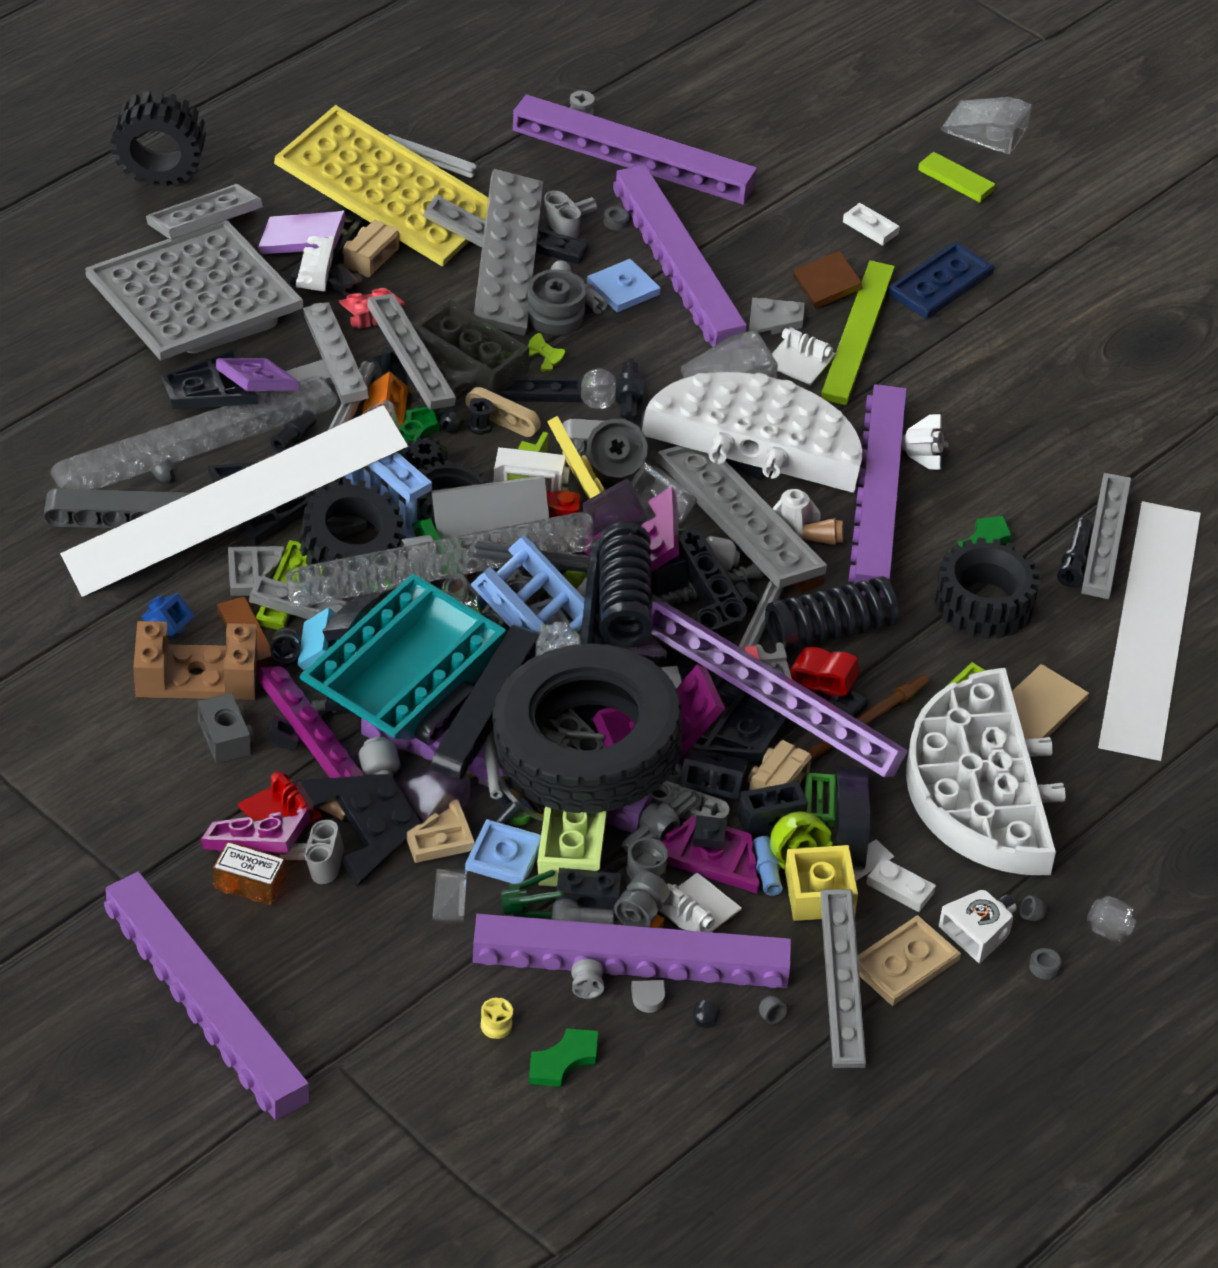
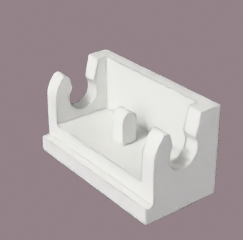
(316, 264)

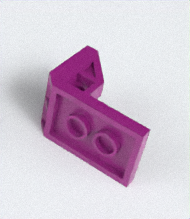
(698, 708)

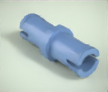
(767, 866)

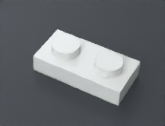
(871, 224)
(901, 884)

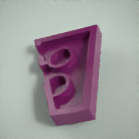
(271, 834)

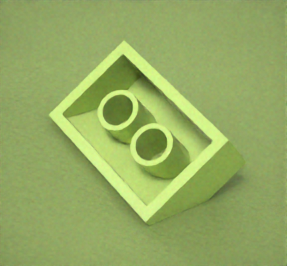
(570, 842)

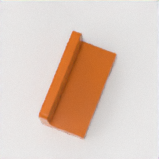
(389, 389)

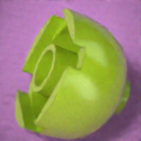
(796, 832)

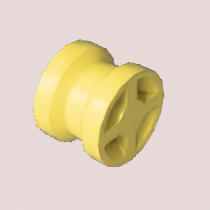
(491, 1011)

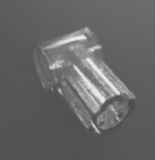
(570, 911)

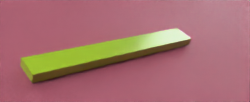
(857, 333)

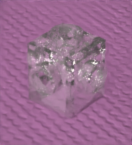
(555, 637)

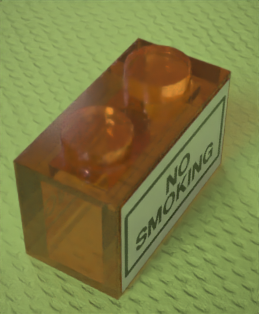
(249, 873)

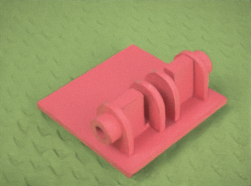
(357, 305)

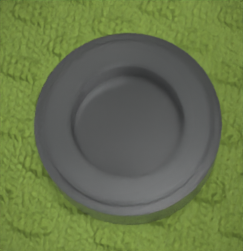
(616, 218)
(1045, 963)

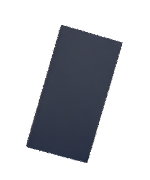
(940, 280)

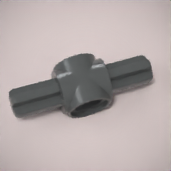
(661, 819)

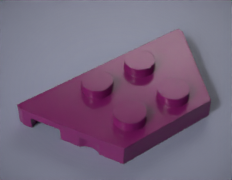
(732, 865)

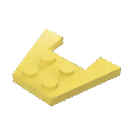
(579, 465)

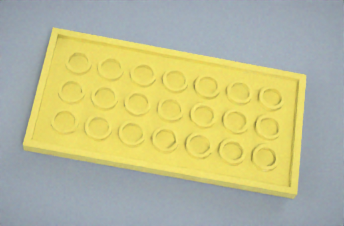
(380, 181)

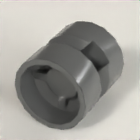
(648, 856)
(642, 900)

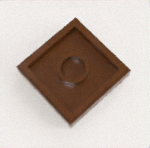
(827, 279)

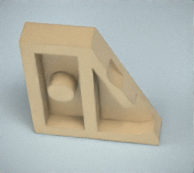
(441, 835)

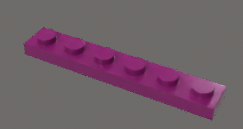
(307, 722)

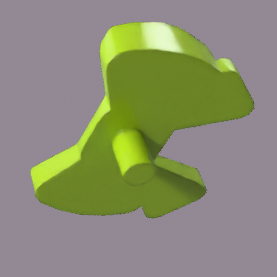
(552, 355)

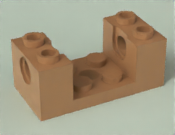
(165, 668)

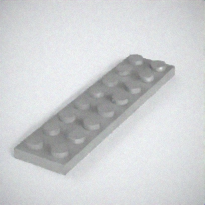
(508, 251)
(743, 516)

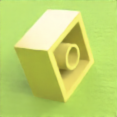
(817, 870)

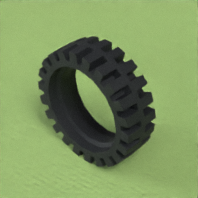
(446, 476)

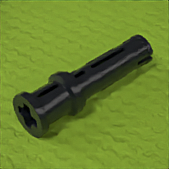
(1074, 559)

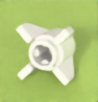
(924, 442)
(797, 509)

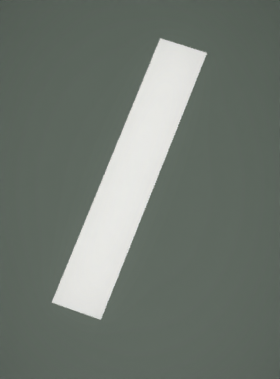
(233, 500)
(1150, 632)

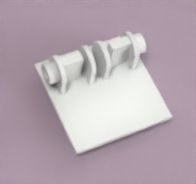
(801, 357)
(698, 905)

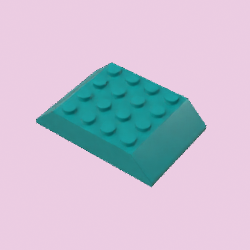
(406, 657)

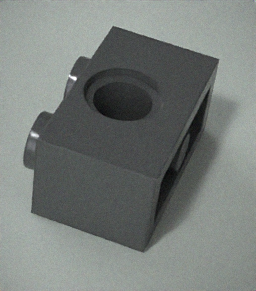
(225, 727)

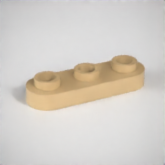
(508, 413)

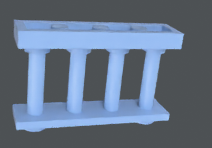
(402, 480)
(511, 606)

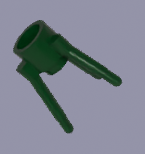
(515, 900)

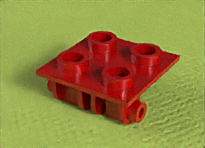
(280, 797)

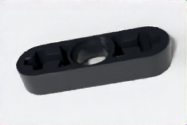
(443, 715)

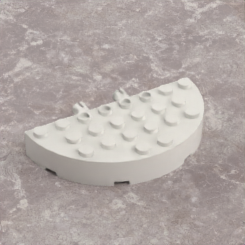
(758, 424)
(976, 776)

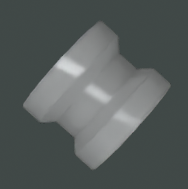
(582, 101)
(587, 978)

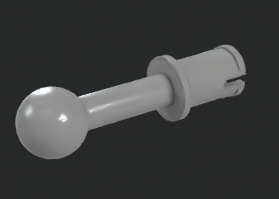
(593, 299)

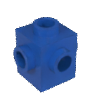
(170, 610)

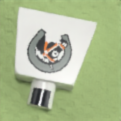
(978, 922)

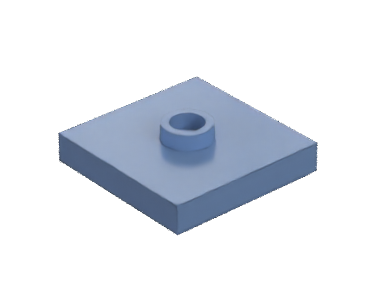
(624, 285)
(504, 852)

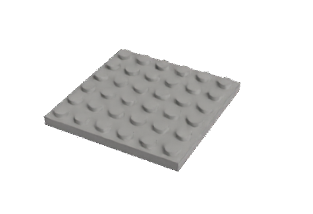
(193, 289)

